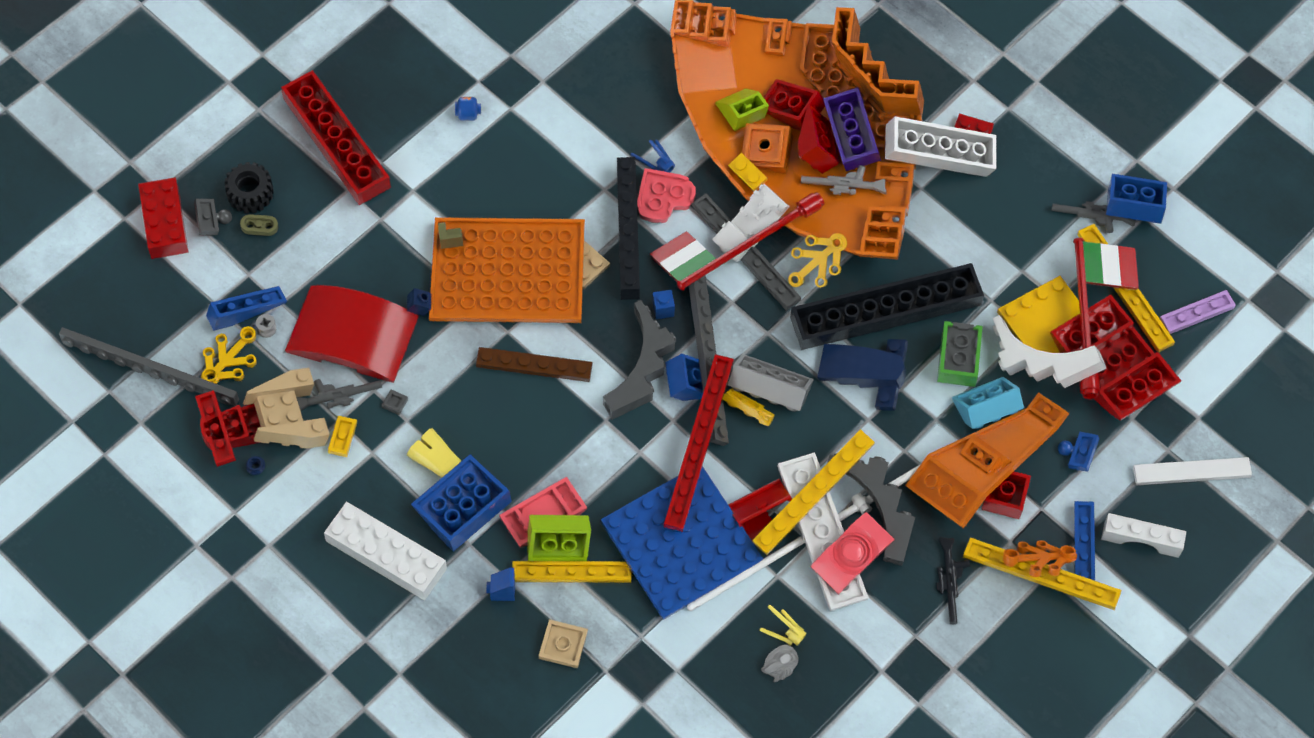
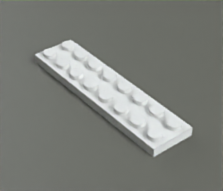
(820, 526)

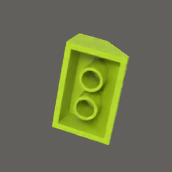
(558, 537)

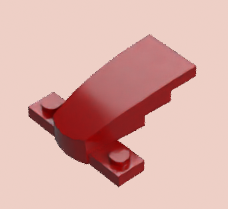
(226, 429)

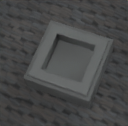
(394, 402)

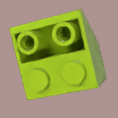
(743, 108)

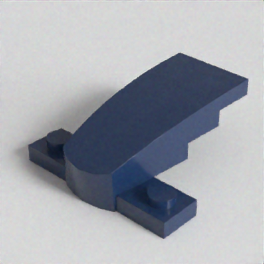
(867, 368)

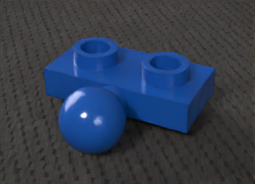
(1082, 451)

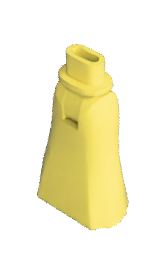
(433, 453)

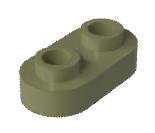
(259, 224)

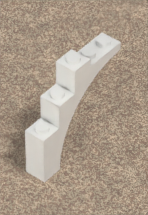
(1065, 367)

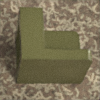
(450, 237)

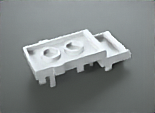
(760, 212)

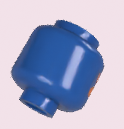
(467, 108)

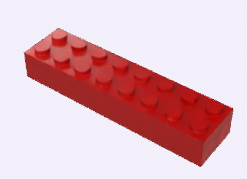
(336, 137)

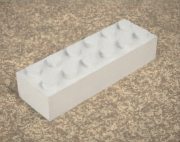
(940, 146)
(385, 551)

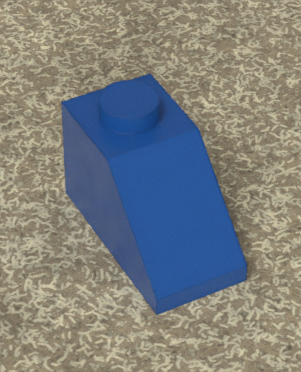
(502, 585)

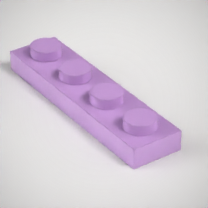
(1197, 312)

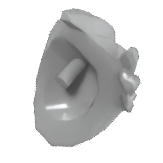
(780, 662)

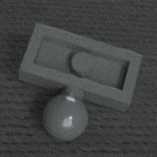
(208, 218)

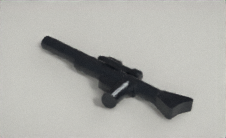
(948, 581)

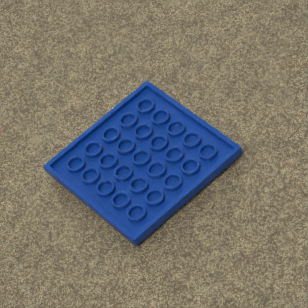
(677, 564)

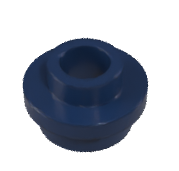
(255, 460)

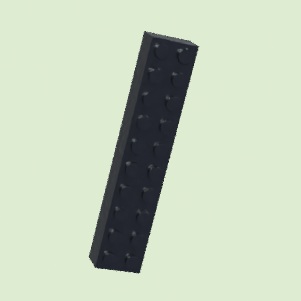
(886, 306)

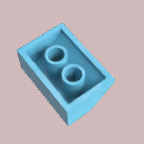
(988, 402)

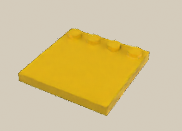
(1039, 313)

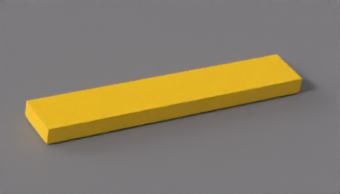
(572, 571)

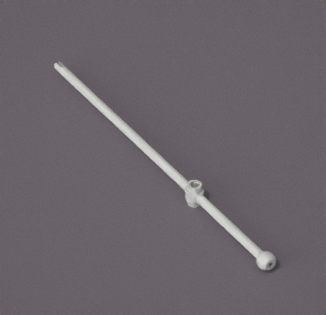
(860, 504)

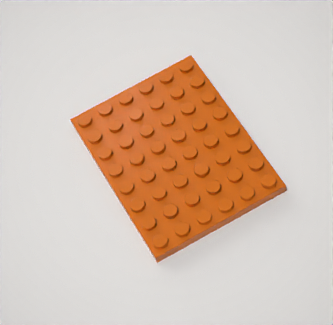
(509, 271)

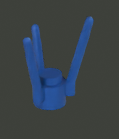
(664, 163)

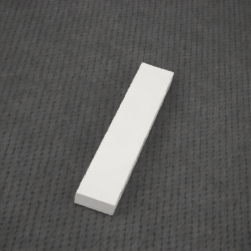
(1192, 471)

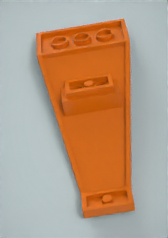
(960, 481)

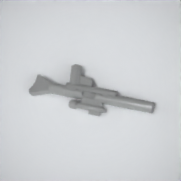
(842, 184)

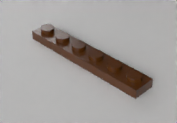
(534, 364)

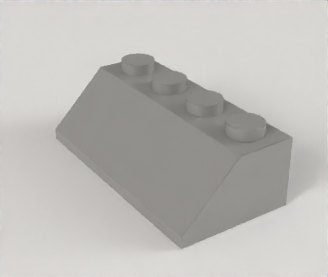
(770, 382)

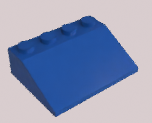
(462, 502)

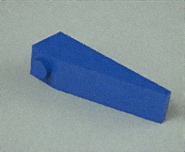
(242, 307)

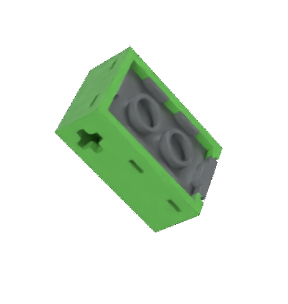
(959, 354)

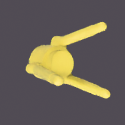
(795, 632)

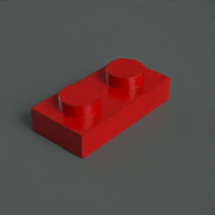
(973, 124)

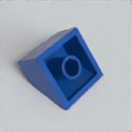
(684, 378)

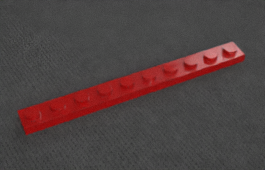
(698, 443)

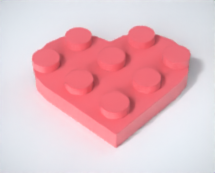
(663, 193)

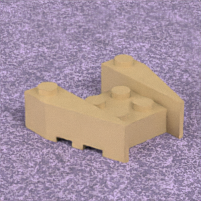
(281, 414)

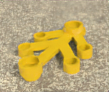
(820, 258)
(228, 359)

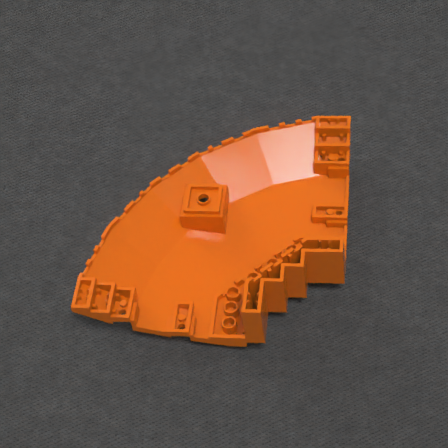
(747, 53)

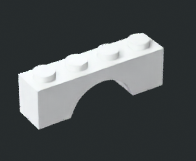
(1124, 529)

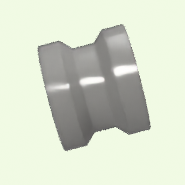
(266, 330)

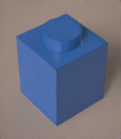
(663, 304)

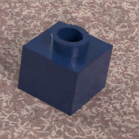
(419, 302)

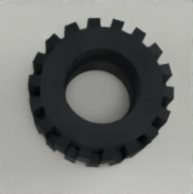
(246, 175)

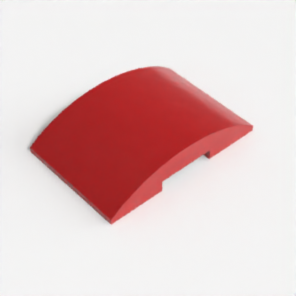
(353, 331)
(1132, 370)

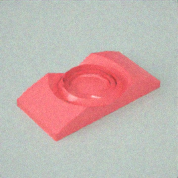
(554, 500)
(852, 553)

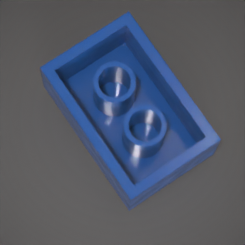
(1136, 198)

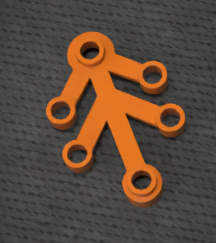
(1063, 555)

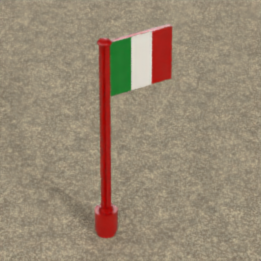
(689, 261)
(1105, 267)

